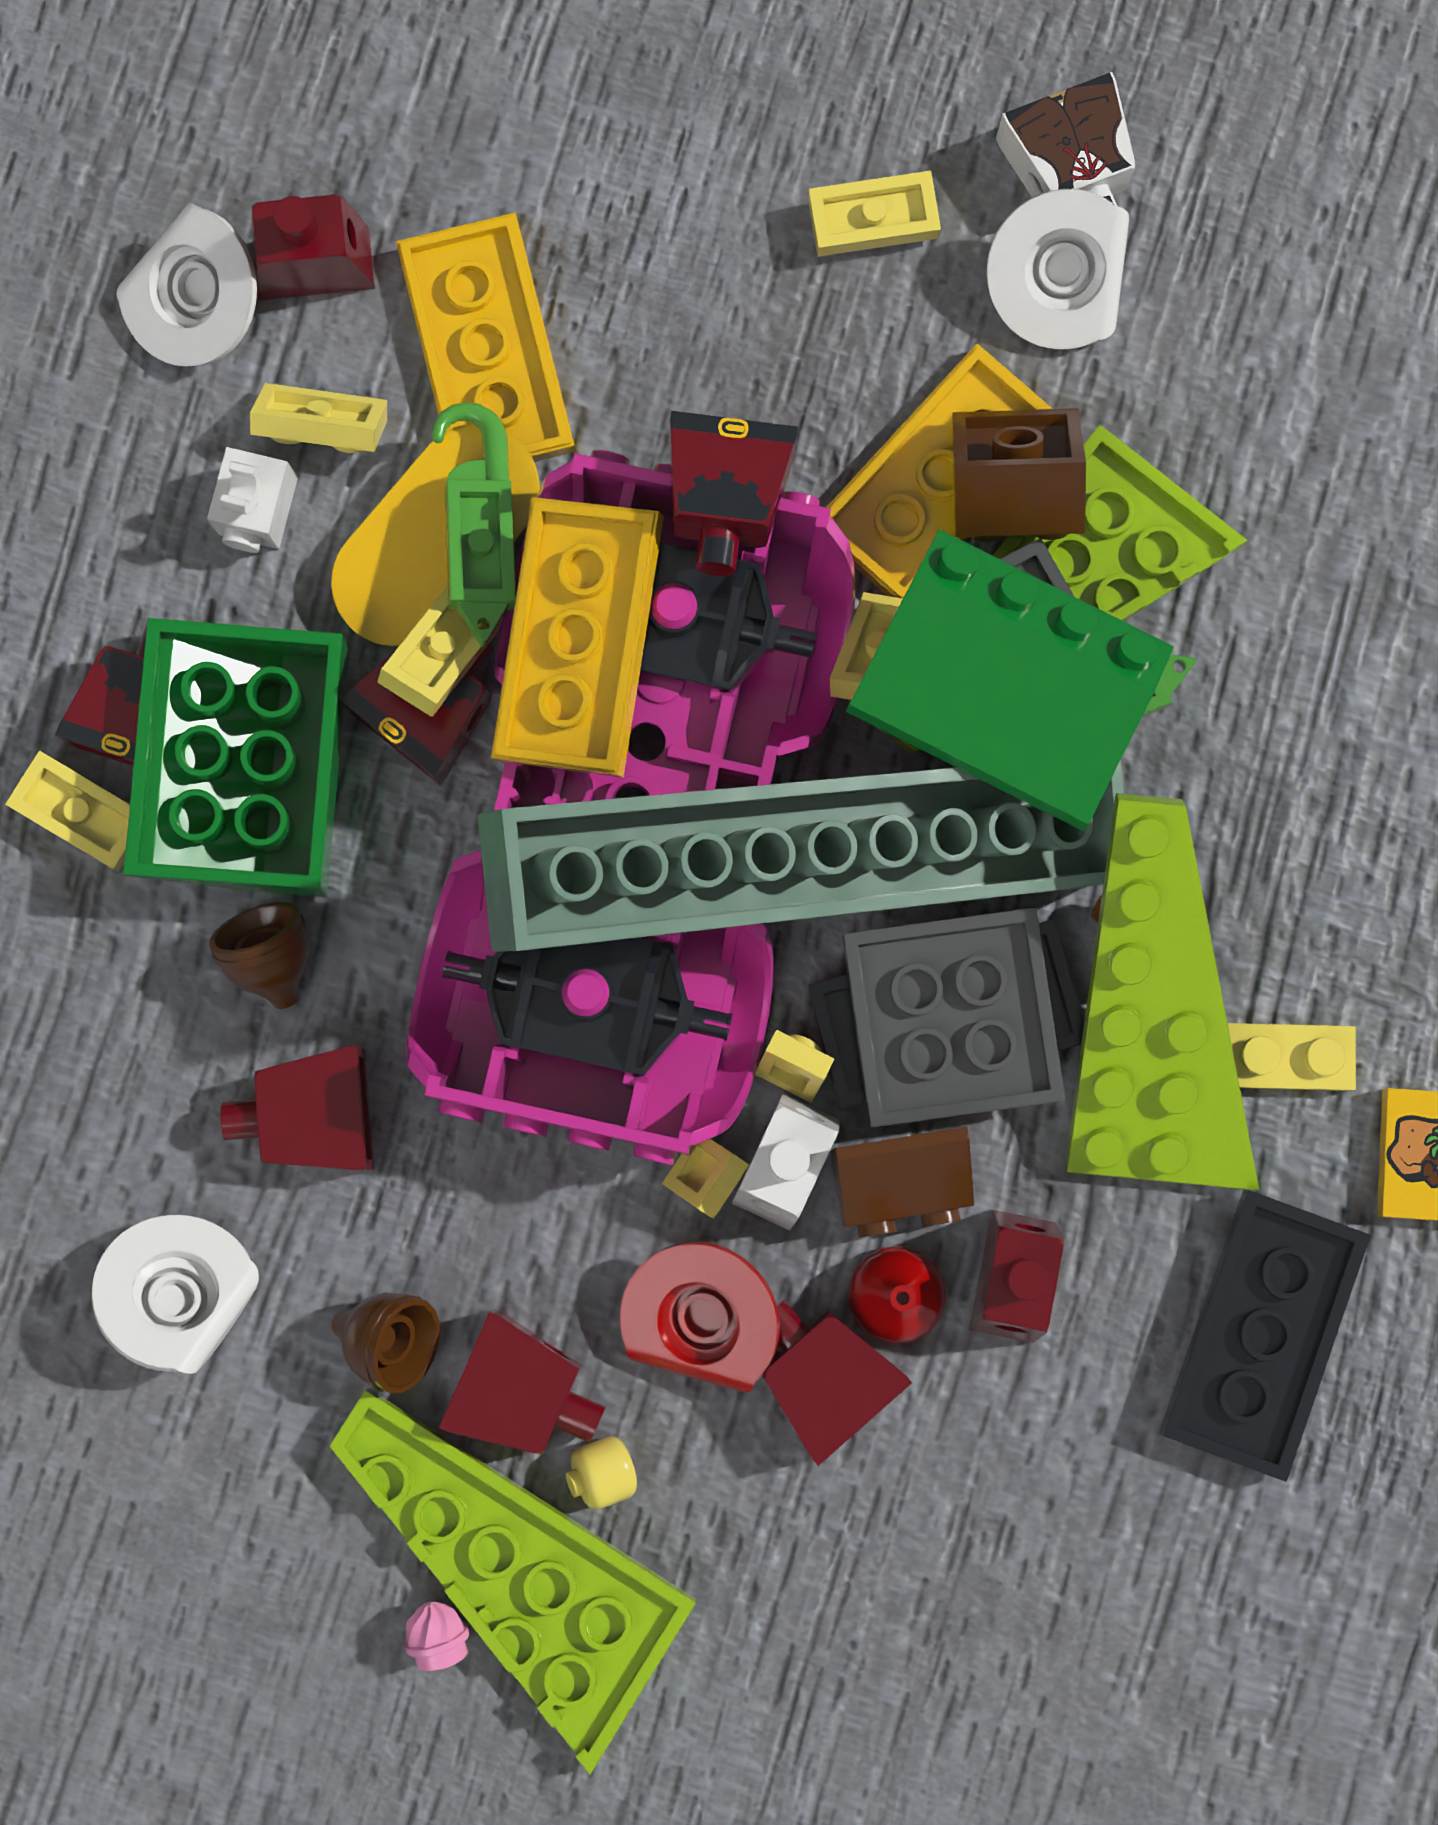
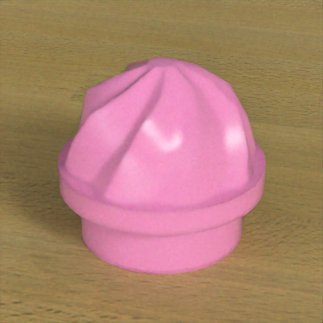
(436, 1636)

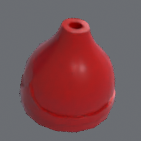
(896, 1295)

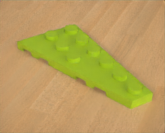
(1138, 535)
(1156, 1046)
(537, 1587)

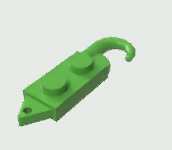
(479, 524)

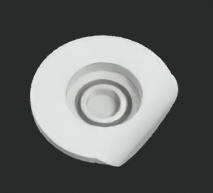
(1059, 268)
(191, 291)
(171, 1291)

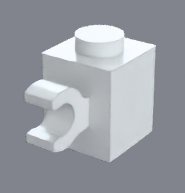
(251, 500)

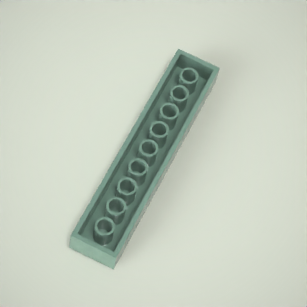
(773, 855)

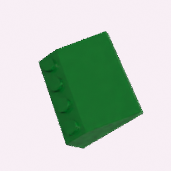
(1011, 680)
(237, 757)

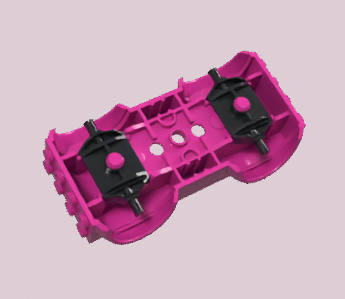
(668, 1028)

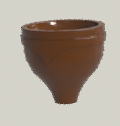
(264, 951)
(389, 1340)

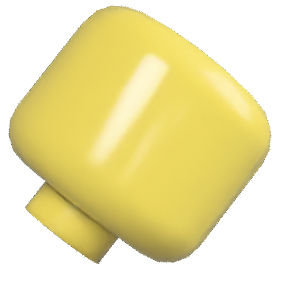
(602, 1473)

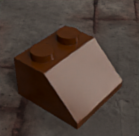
(1018, 474)
(904, 1179)

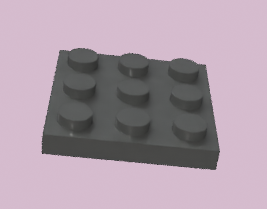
(953, 1017)

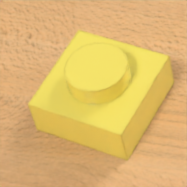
(794, 1065)
(706, 1176)

